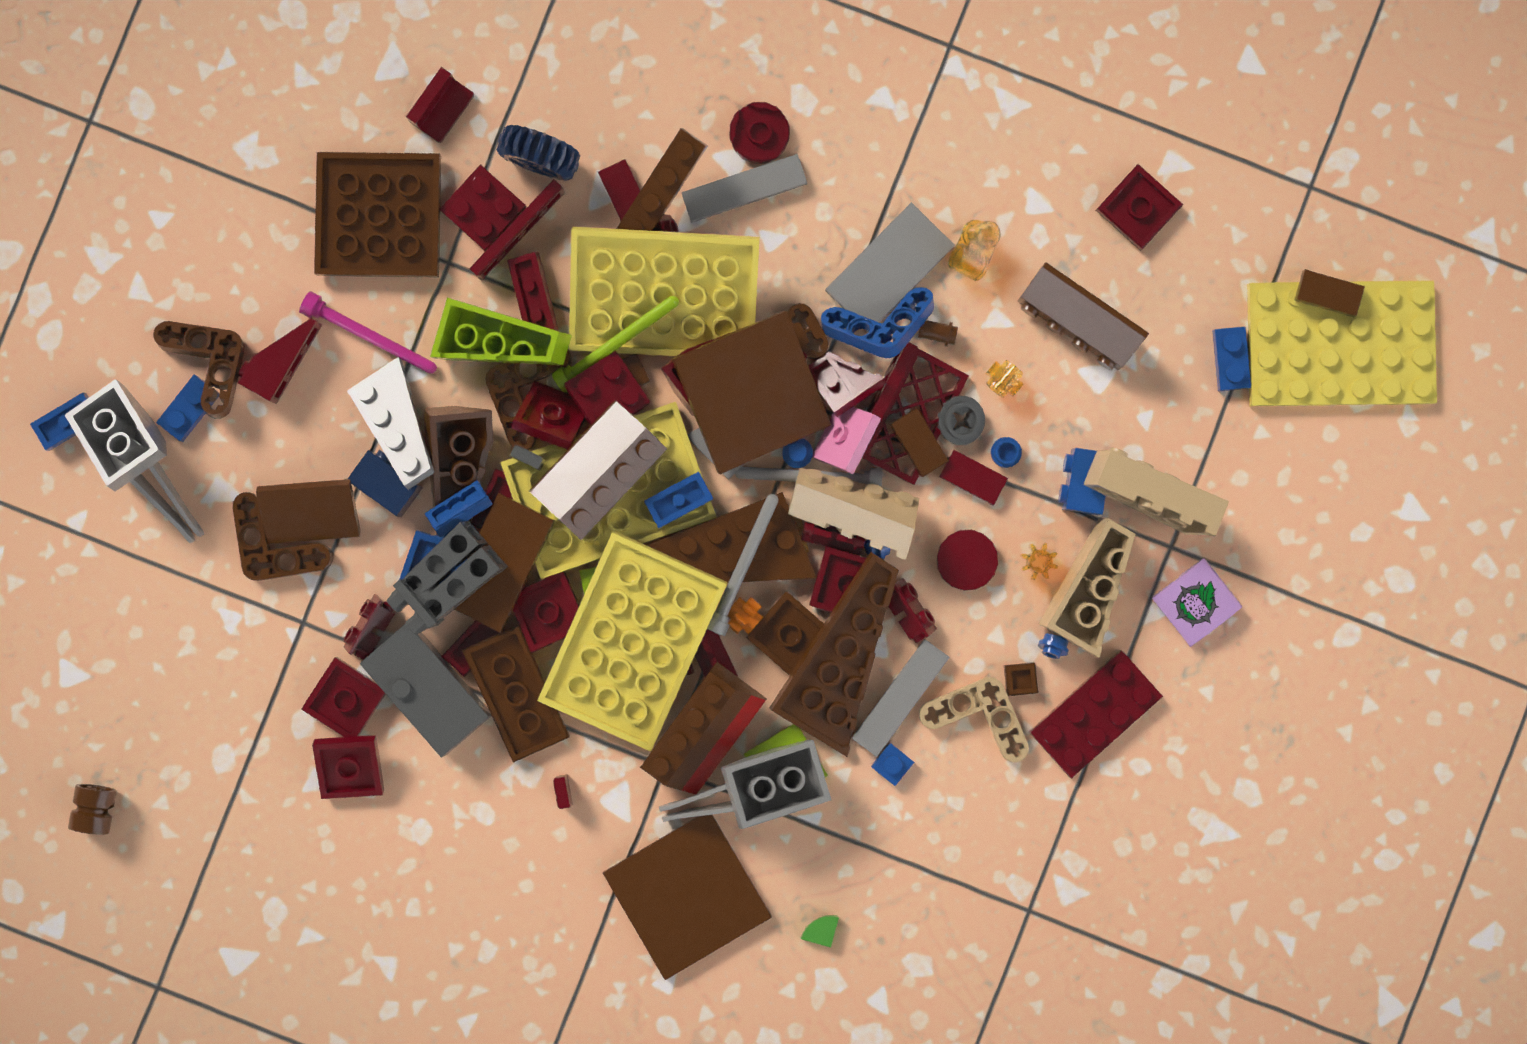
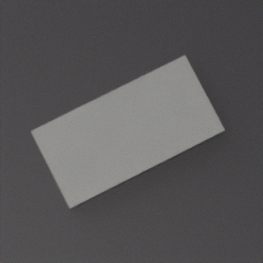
(891, 265)

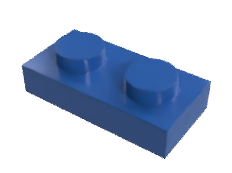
(1231, 358)
(184, 410)
(54, 427)
(678, 500)

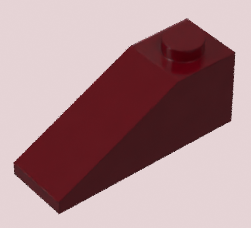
(275, 365)

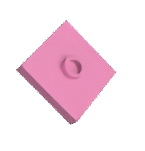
(846, 439)

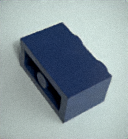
(380, 482)

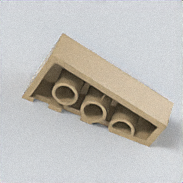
(1155, 493)
(856, 509)
(1089, 589)

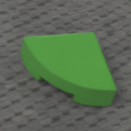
(821, 930)

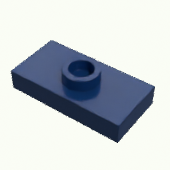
(458, 508)

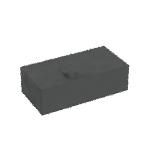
(426, 689)

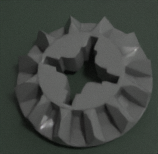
(974, 420)

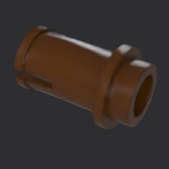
(938, 332)

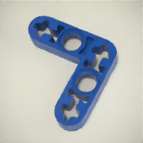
(880, 332)

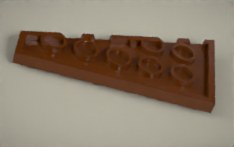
(720, 542)
(835, 670)

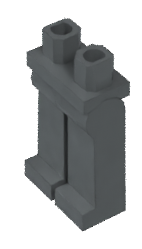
(435, 600)

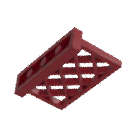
(887, 395)

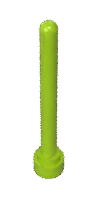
(564, 374)

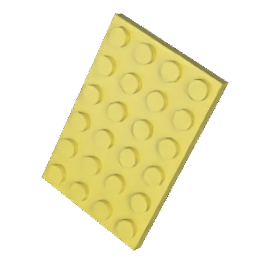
(629, 272)
(1336, 359)
(630, 514)
(632, 641)

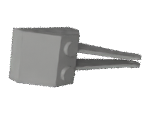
(125, 444)
(764, 786)

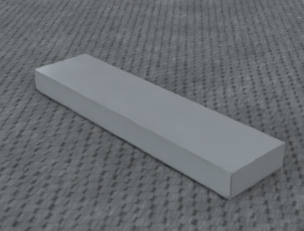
(744, 188)
(900, 697)

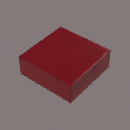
(562, 791)

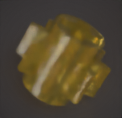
(1004, 378)
(1046, 565)

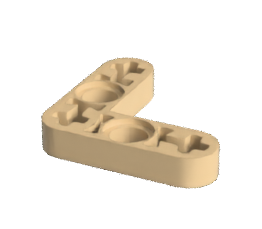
(977, 703)

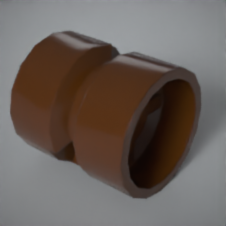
(92, 809)

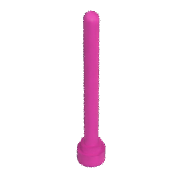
(314, 307)

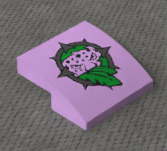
(1197, 602)

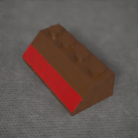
(703, 731)

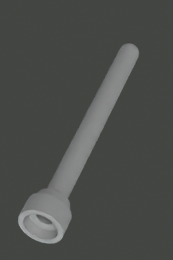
(873, 476)
(719, 620)

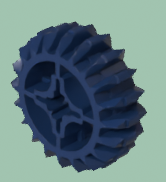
(538, 152)

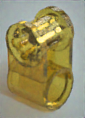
(974, 250)

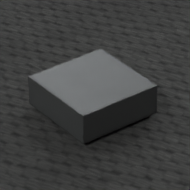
(527, 457)

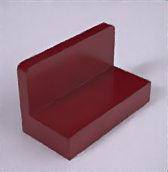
(440, 105)

